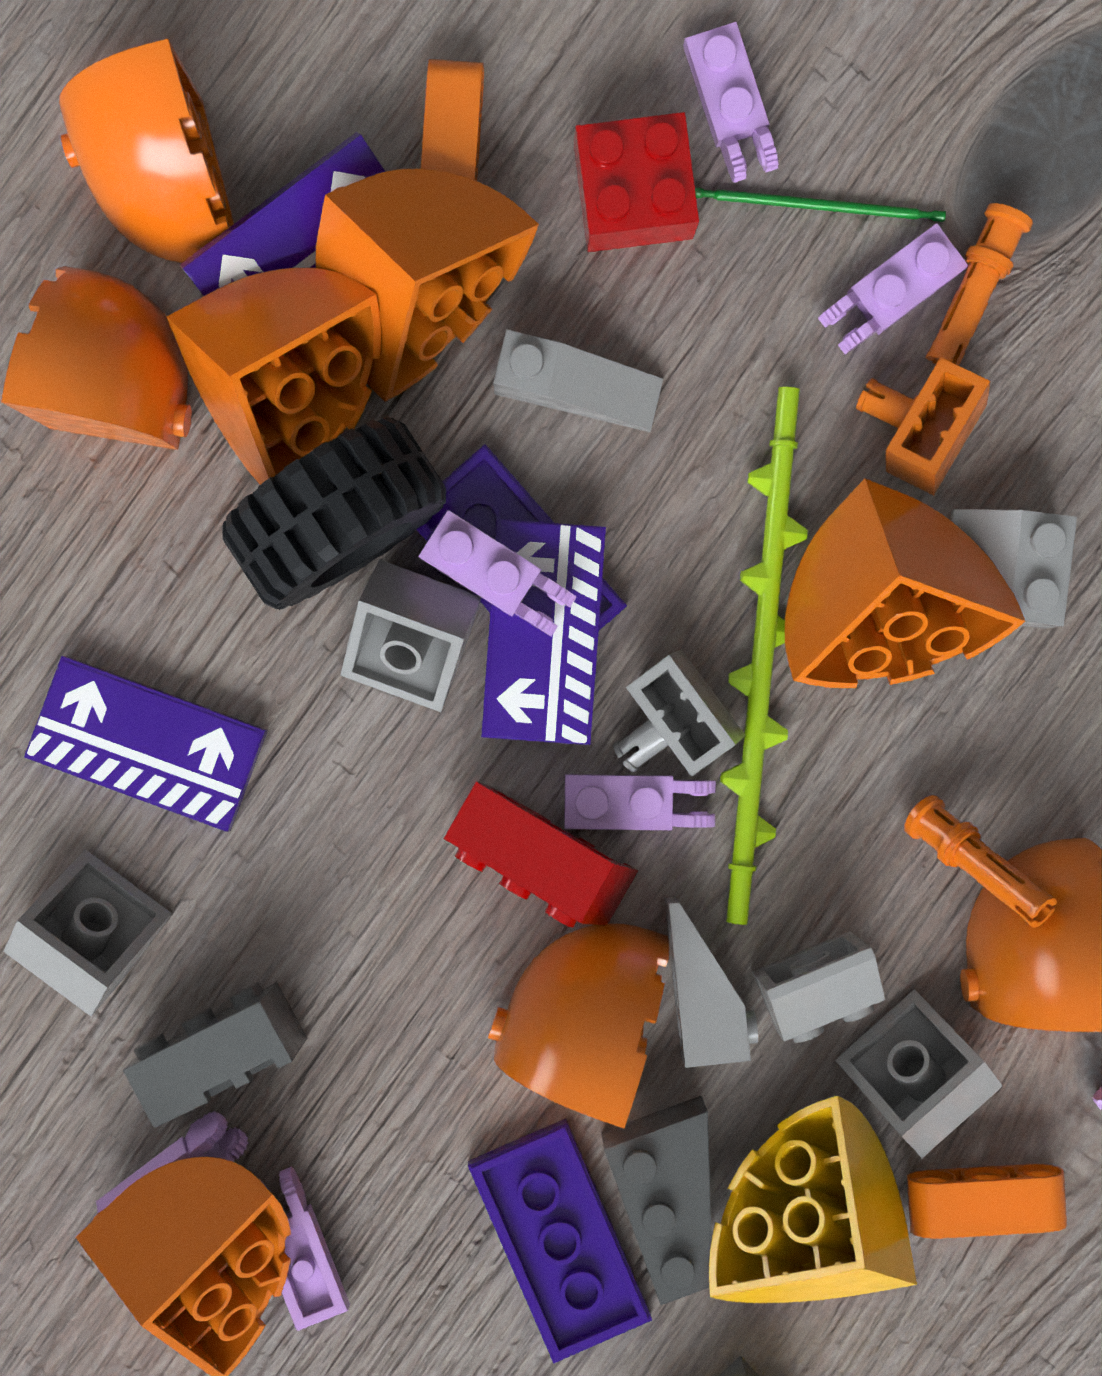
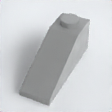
(575, 381)
(708, 1009)

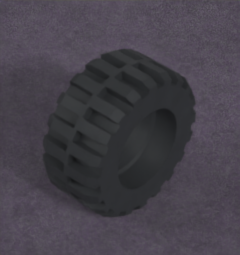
(333, 512)

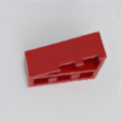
(538, 858)

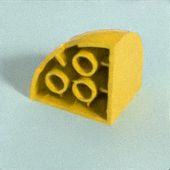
(812, 1215)

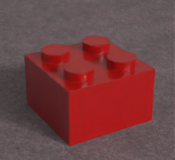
(636, 182)

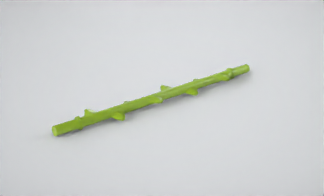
(755, 678)

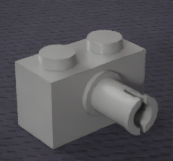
(680, 715)

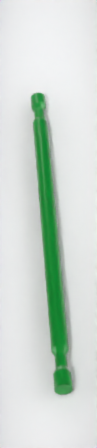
(820, 204)

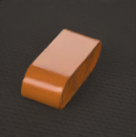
(453, 117)
(987, 1201)

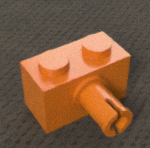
(930, 425)

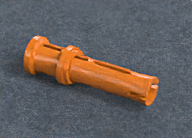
(986, 265)
(962, 846)

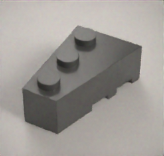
(214, 1053)
(666, 1193)

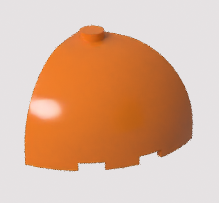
(147, 150)
(431, 256)
(281, 360)
(99, 363)
(891, 594)
(1048, 972)
(581, 1019)
(195, 1257)

